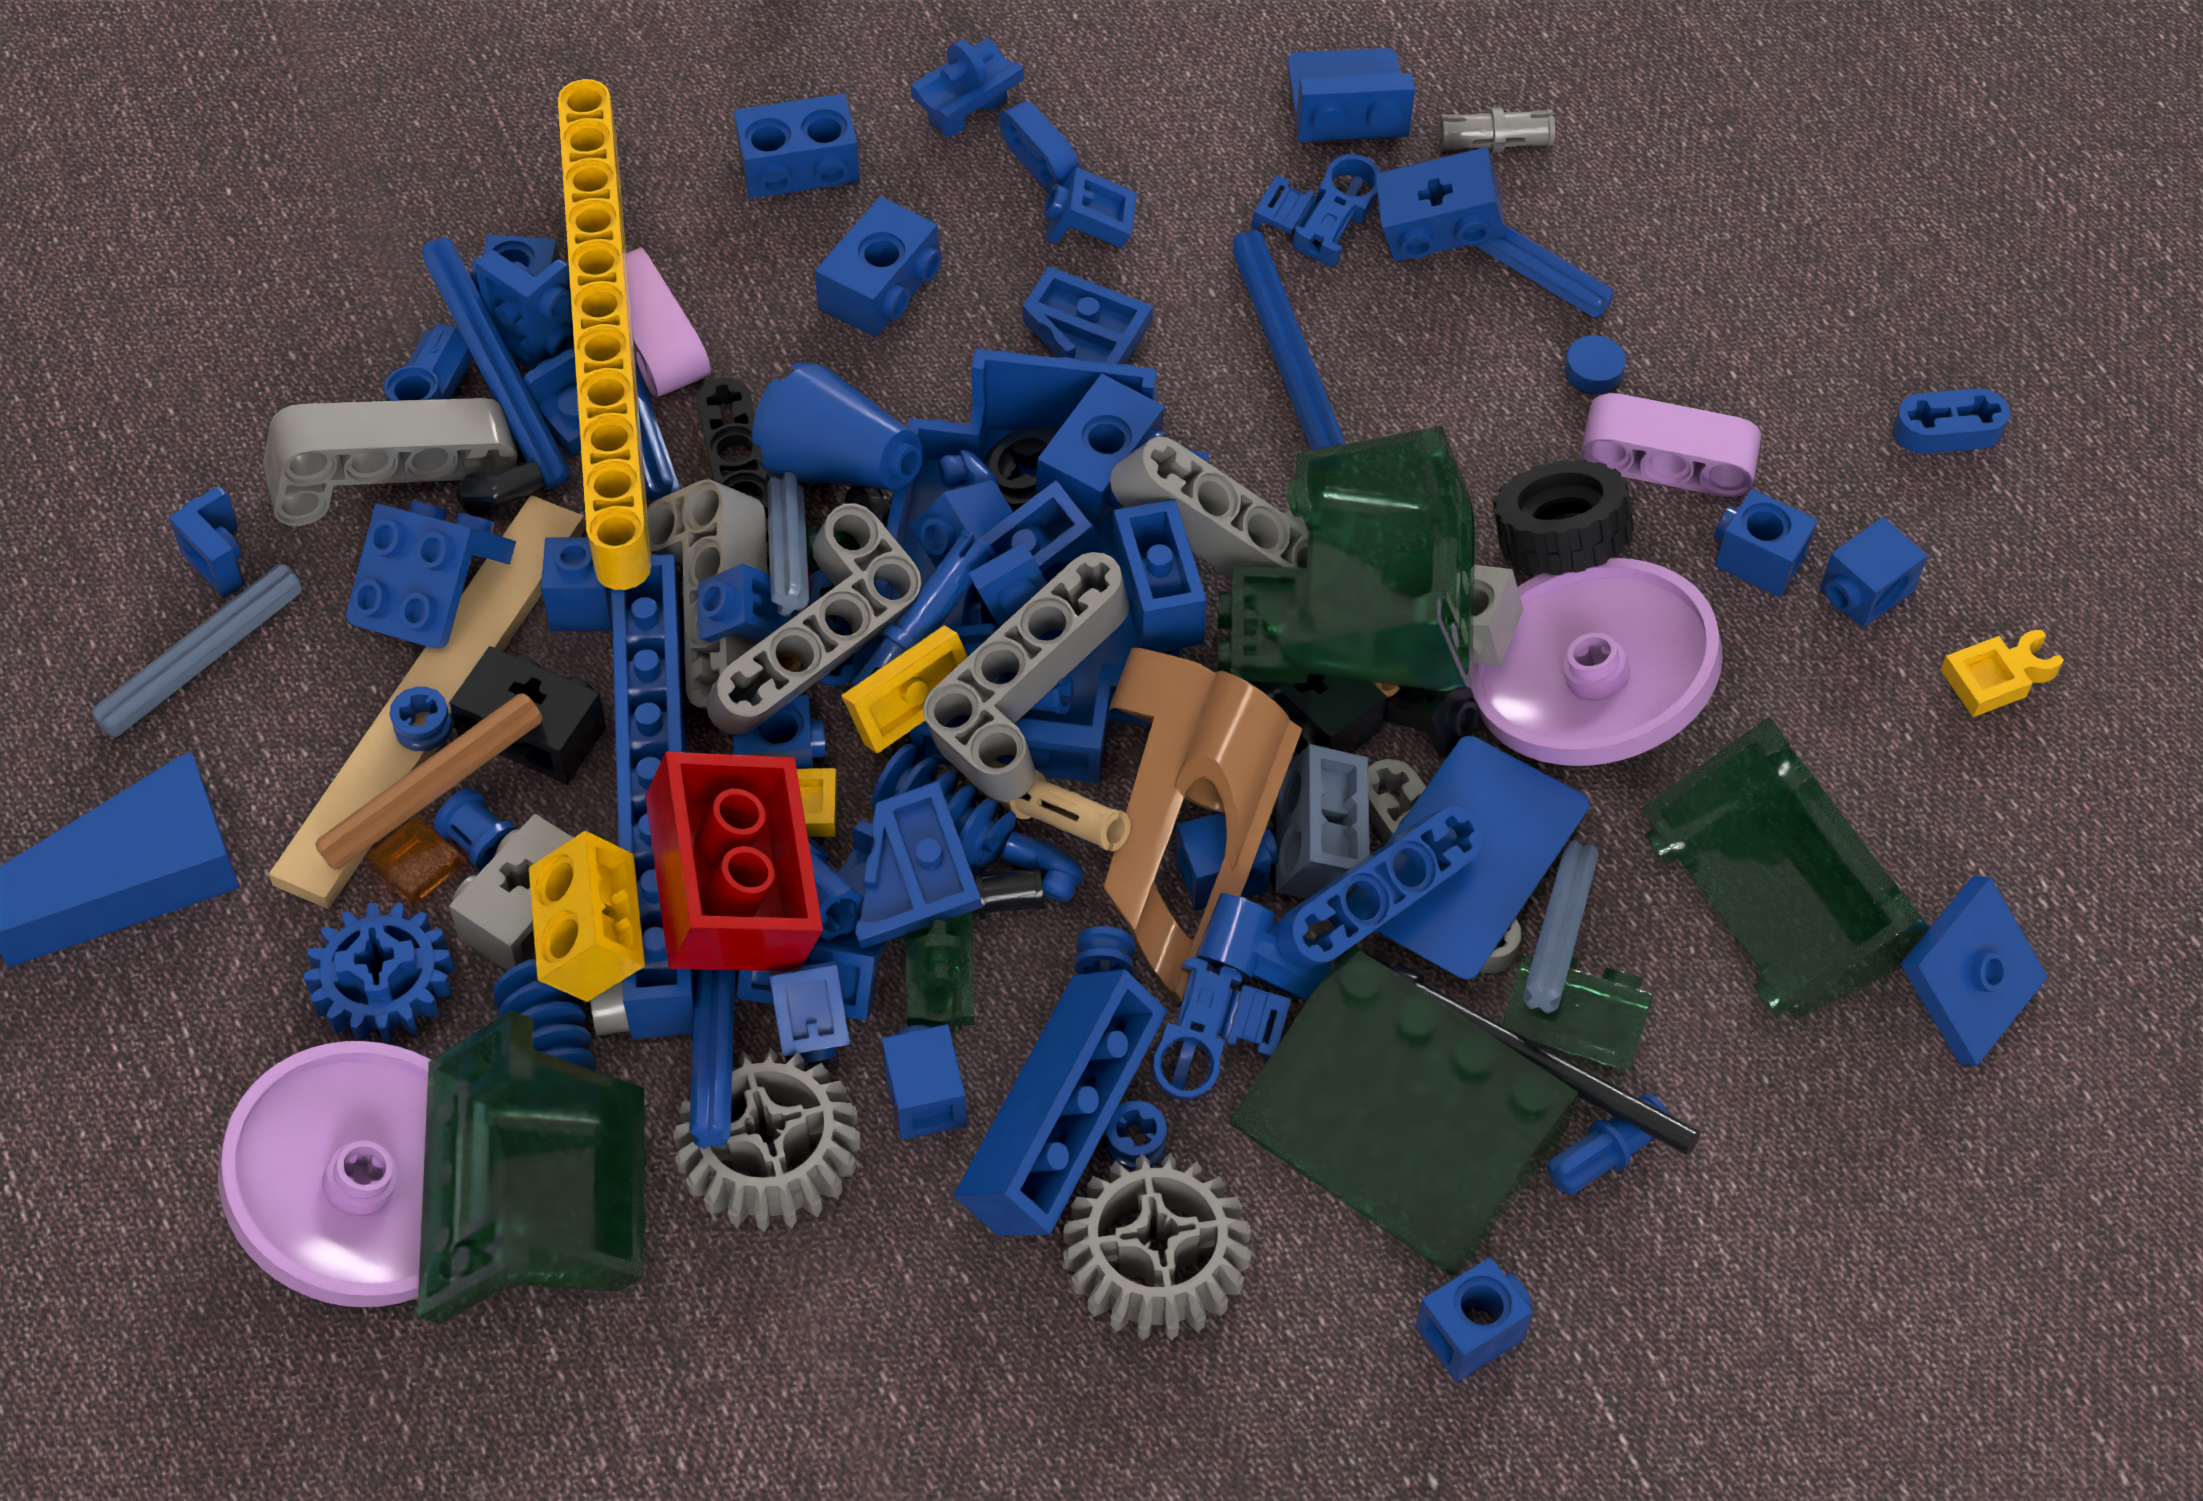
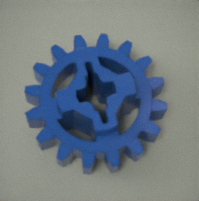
(411, 974)

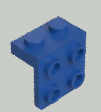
(1350, 94)
(417, 571)

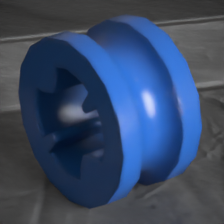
(403, 715)
(1104, 950)
(1149, 1121)

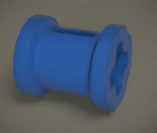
(471, 826)

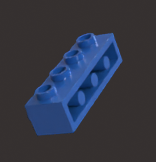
(1061, 1104)

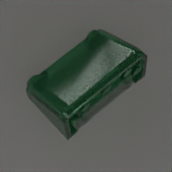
(1385, 563)
(1785, 873)

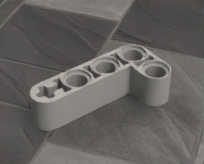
(378, 444)
(1219, 515)
(708, 533)
(1081, 601)
(808, 633)

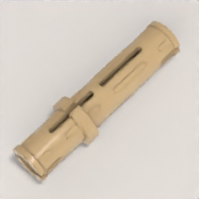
(1094, 821)

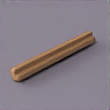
(428, 781)

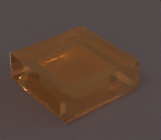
(414, 860)

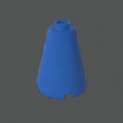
(832, 433)

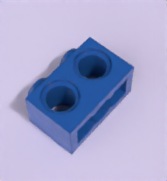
(797, 145)

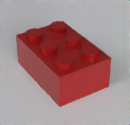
(732, 862)

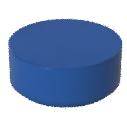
(1595, 364)

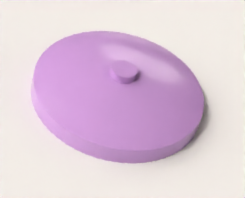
(1601, 664)
(331, 1172)

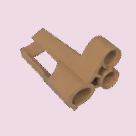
(1207, 744)

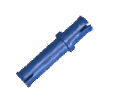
(933, 602)

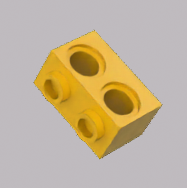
(586, 916)

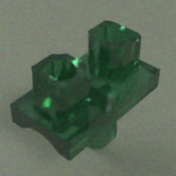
(941, 974)

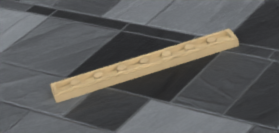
(486, 616)

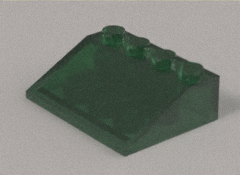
(1405, 1110)

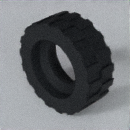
(1570, 542)

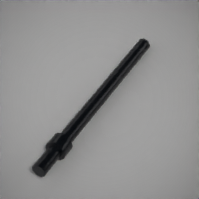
(1589, 1086)

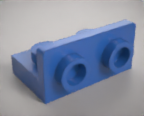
(527, 309)

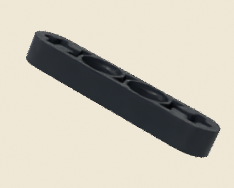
(742, 475)

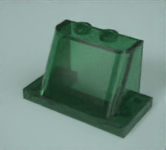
(527, 1173)

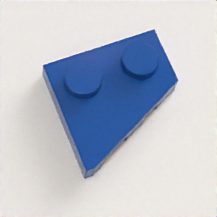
(1085, 318)
(914, 868)

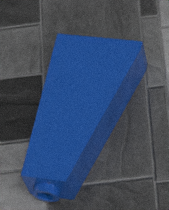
(116, 866)

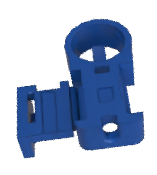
(1322, 217)
(1221, 1013)

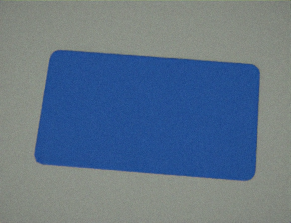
(1524, 828)

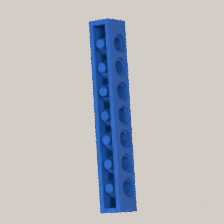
(648, 724)

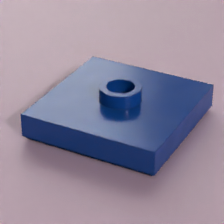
(1974, 970)

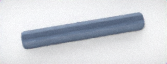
(787, 544)
(196, 651)
(1560, 927)

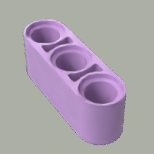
(663, 337)
(1672, 444)

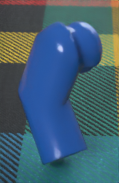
(964, 470)
(1059, 869)

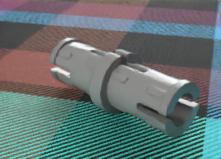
(1496, 130)

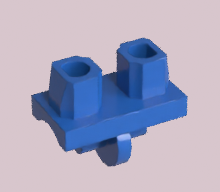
(968, 81)

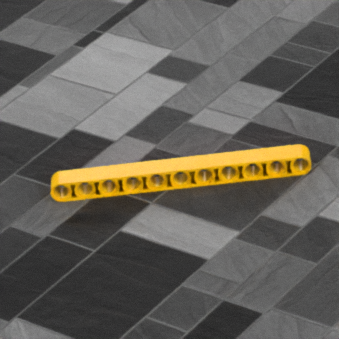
(603, 338)

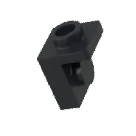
(1443, 714)

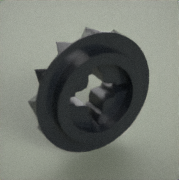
(1018, 447)

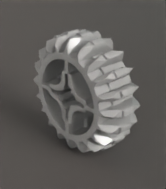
(816, 1117)
(1208, 1231)

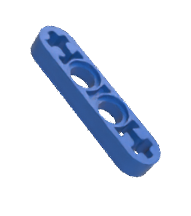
(1384, 890)

